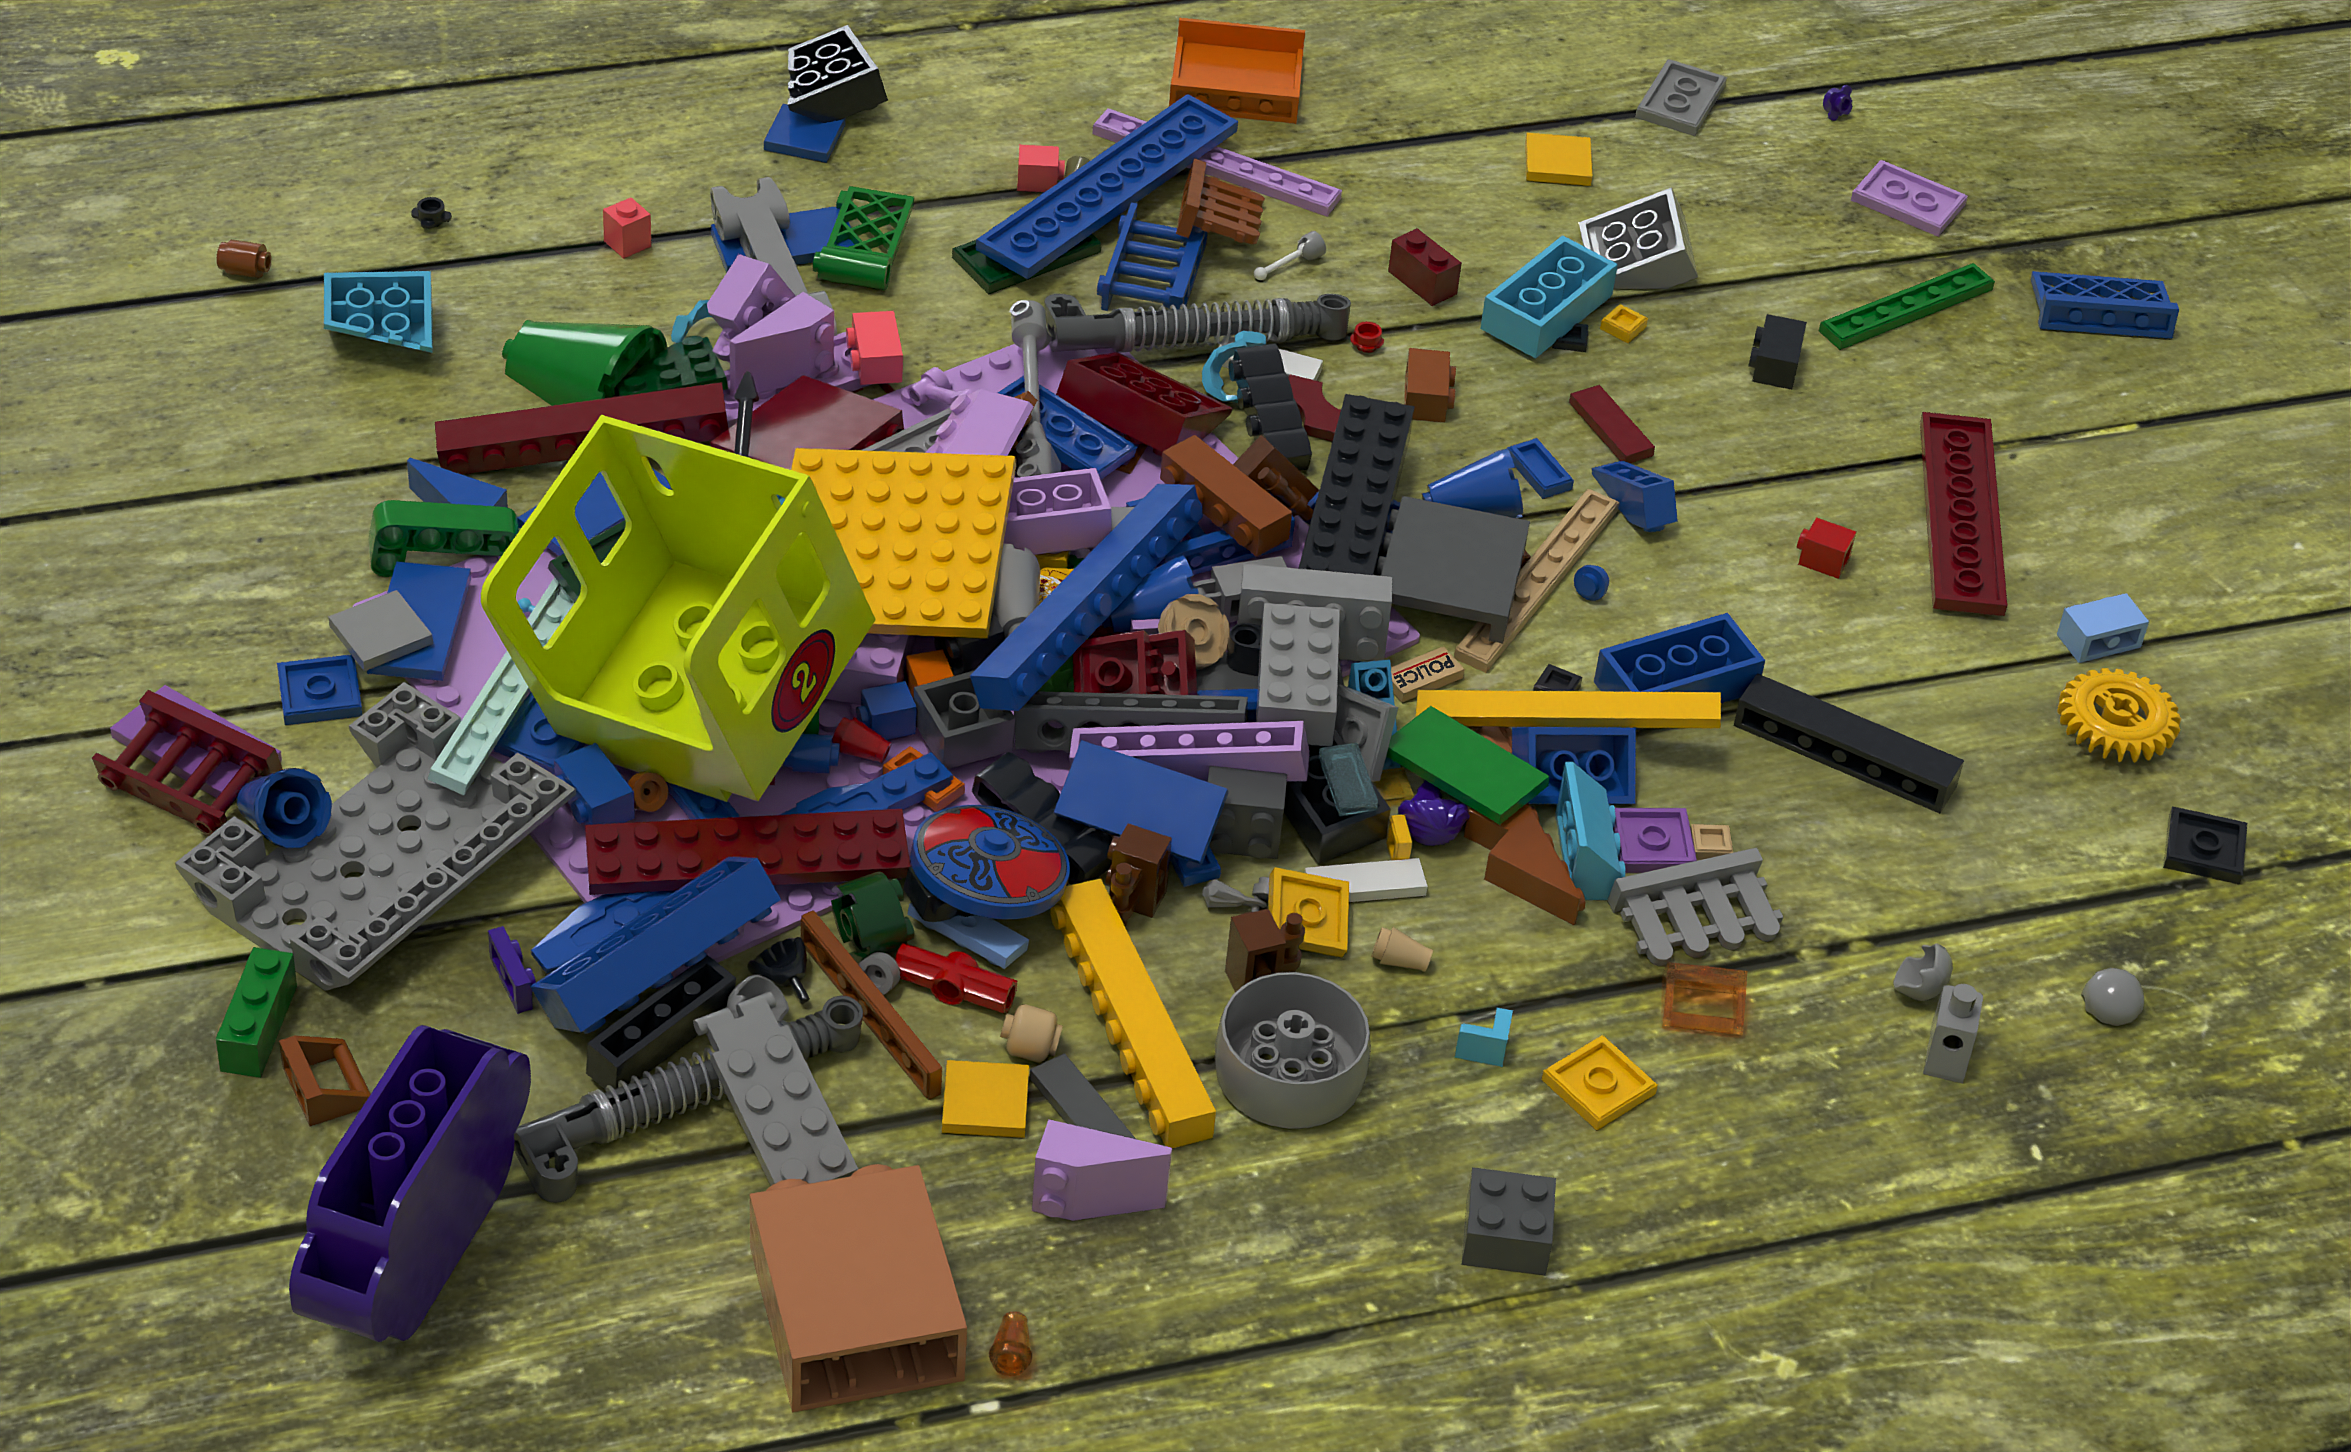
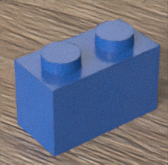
(600, 789)

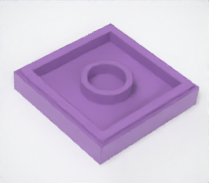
(1653, 838)

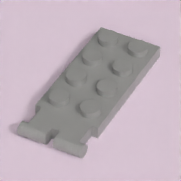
(775, 1094)

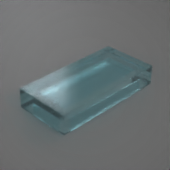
(1348, 779)

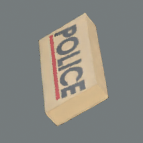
(1425, 673)

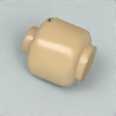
(1031, 1033)

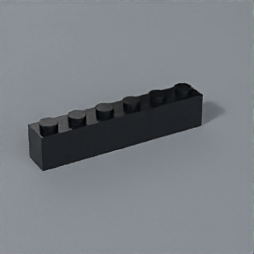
(1848, 743)

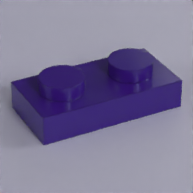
(508, 961)

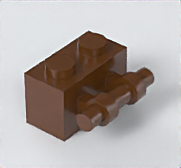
(1278, 477)
(1138, 871)
(1261, 948)

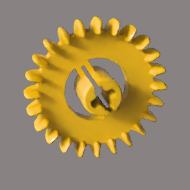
(2119, 723)

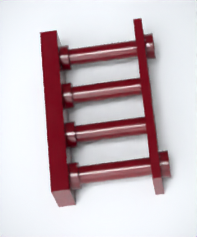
(192, 731)

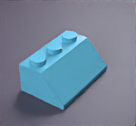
(1587, 834)

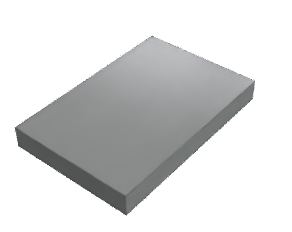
(1681, 97)

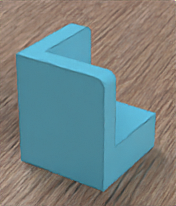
(1484, 1043)

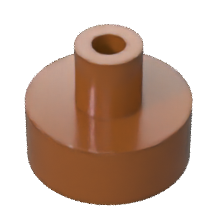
(649, 791)

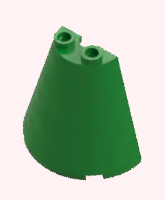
(578, 359)

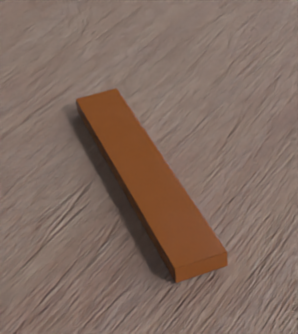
(877, 1011)

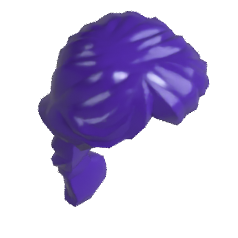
(1431, 818)

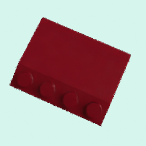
(1139, 401)

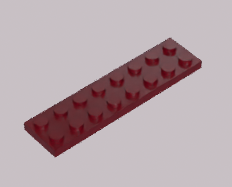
(1962, 514)
(788, 846)

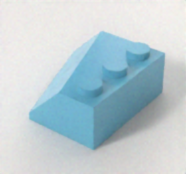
(381, 306)

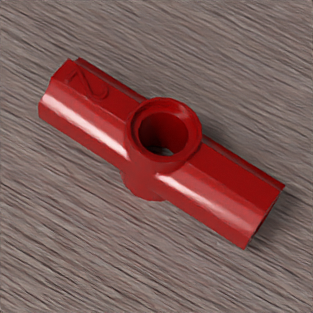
(956, 978)

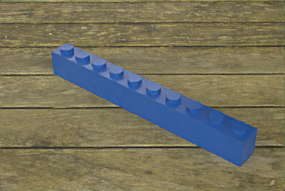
(1086, 597)

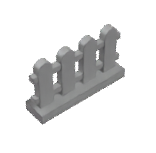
(1693, 884)

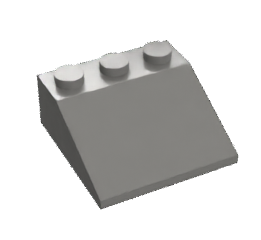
(1645, 241)

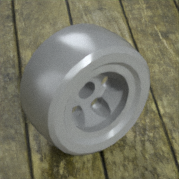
(1294, 1022)

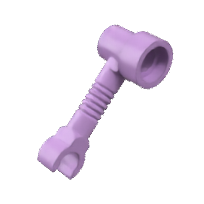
(934, 386)

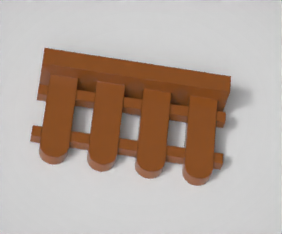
(1219, 207)

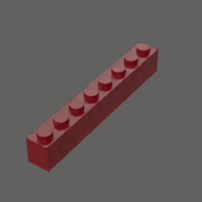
(558, 430)

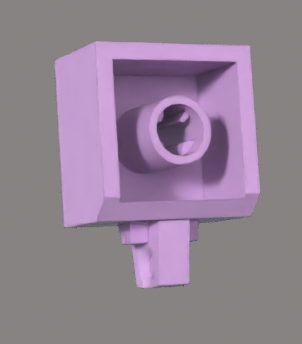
(745, 297)

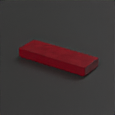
(1611, 424)

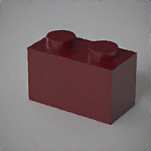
(1424, 267)

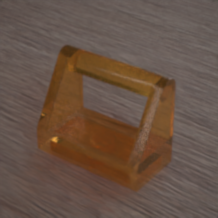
(1704, 979)

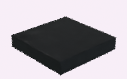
(2205, 845)

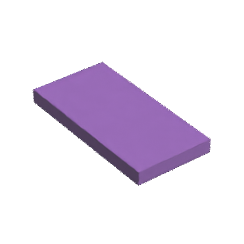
(132, 723)

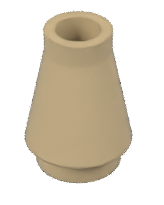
(1400, 950)

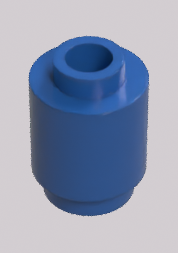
(813, 754)

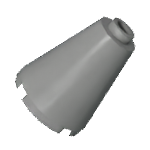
(1016, 587)

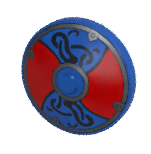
(990, 862)

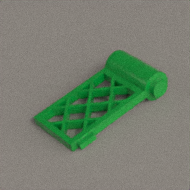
(858, 263)

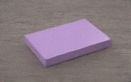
(1909, 198)

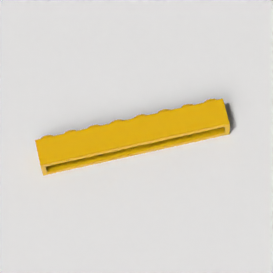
(1134, 1015)

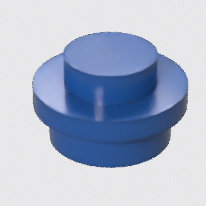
(1591, 582)

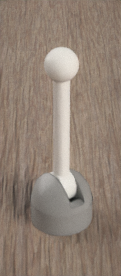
(1309, 247)

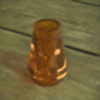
(1011, 1347)

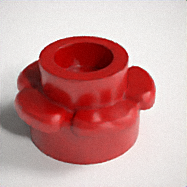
(1367, 337)

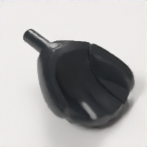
(783, 965)

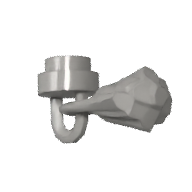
(1221, 895)

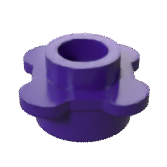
(1838, 102)

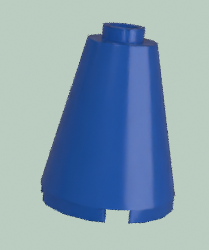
(1481, 487)
(1153, 594)
(287, 806)

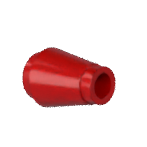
(860, 740)

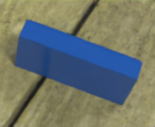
(1540, 468)

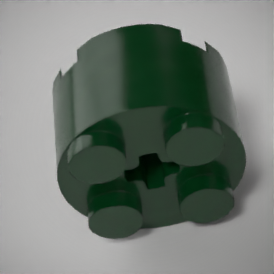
(871, 915)

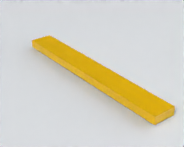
(1576, 708)

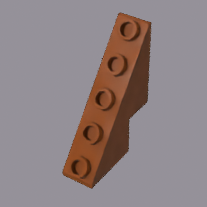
(1526, 862)

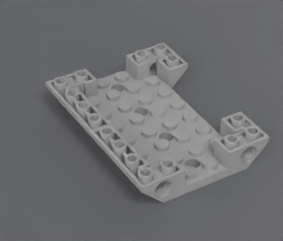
(404, 873)

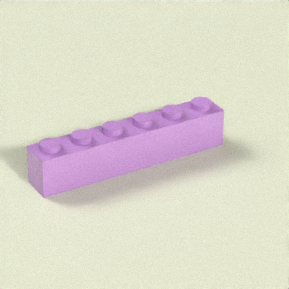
(1193, 747)

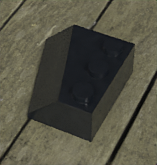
(833, 77)

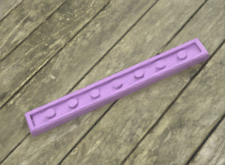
(1239, 169)

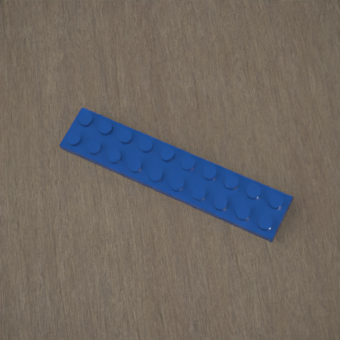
(1106, 186)

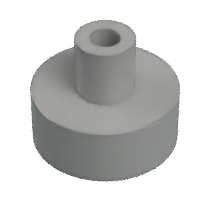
(881, 970)

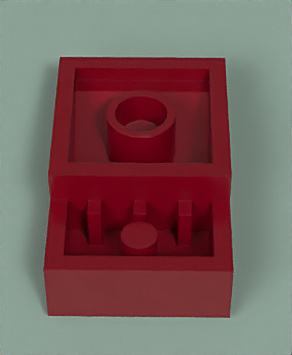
(1137, 664)

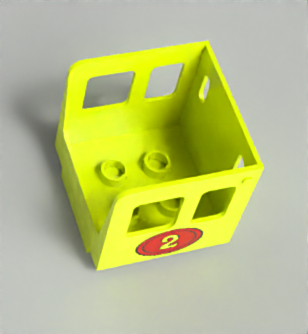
(702, 624)

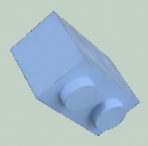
(2102, 628)

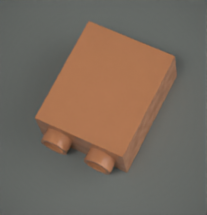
(856, 1287)

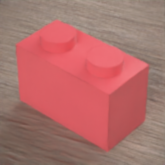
(876, 347)

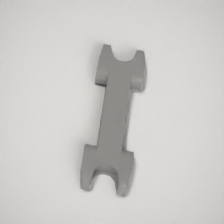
(758, 226)

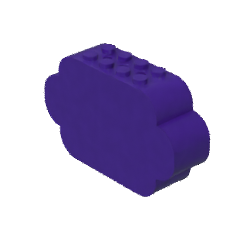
(410, 1184)

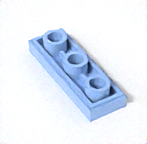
(980, 935)

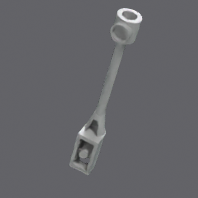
(1029, 332)

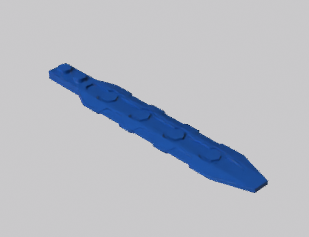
(611, 911)

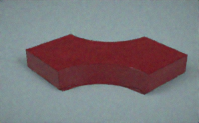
(1316, 412)

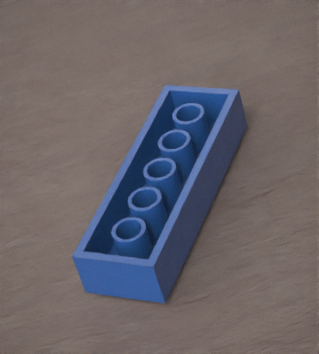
(656, 944)

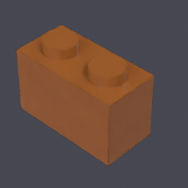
(1428, 384)

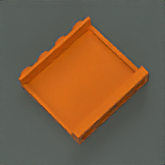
(1239, 68)

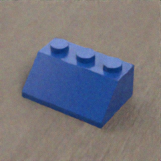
(1601, 752)

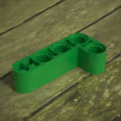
(437, 528)

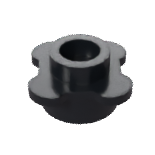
(431, 212)

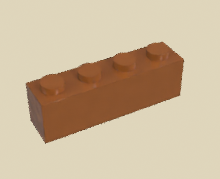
(1228, 495)

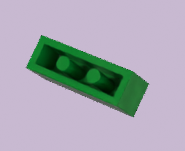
(256, 1012)

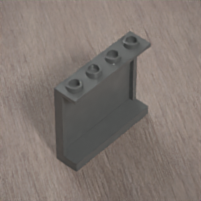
(1454, 561)

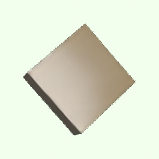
(1711, 840)

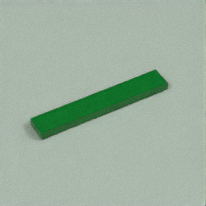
(1906, 306)

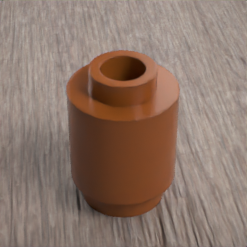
(243, 258)

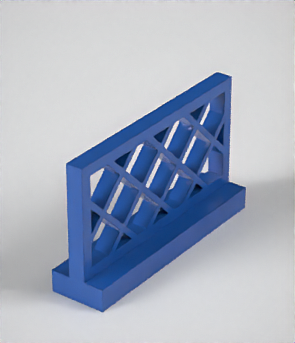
(2116, 314)

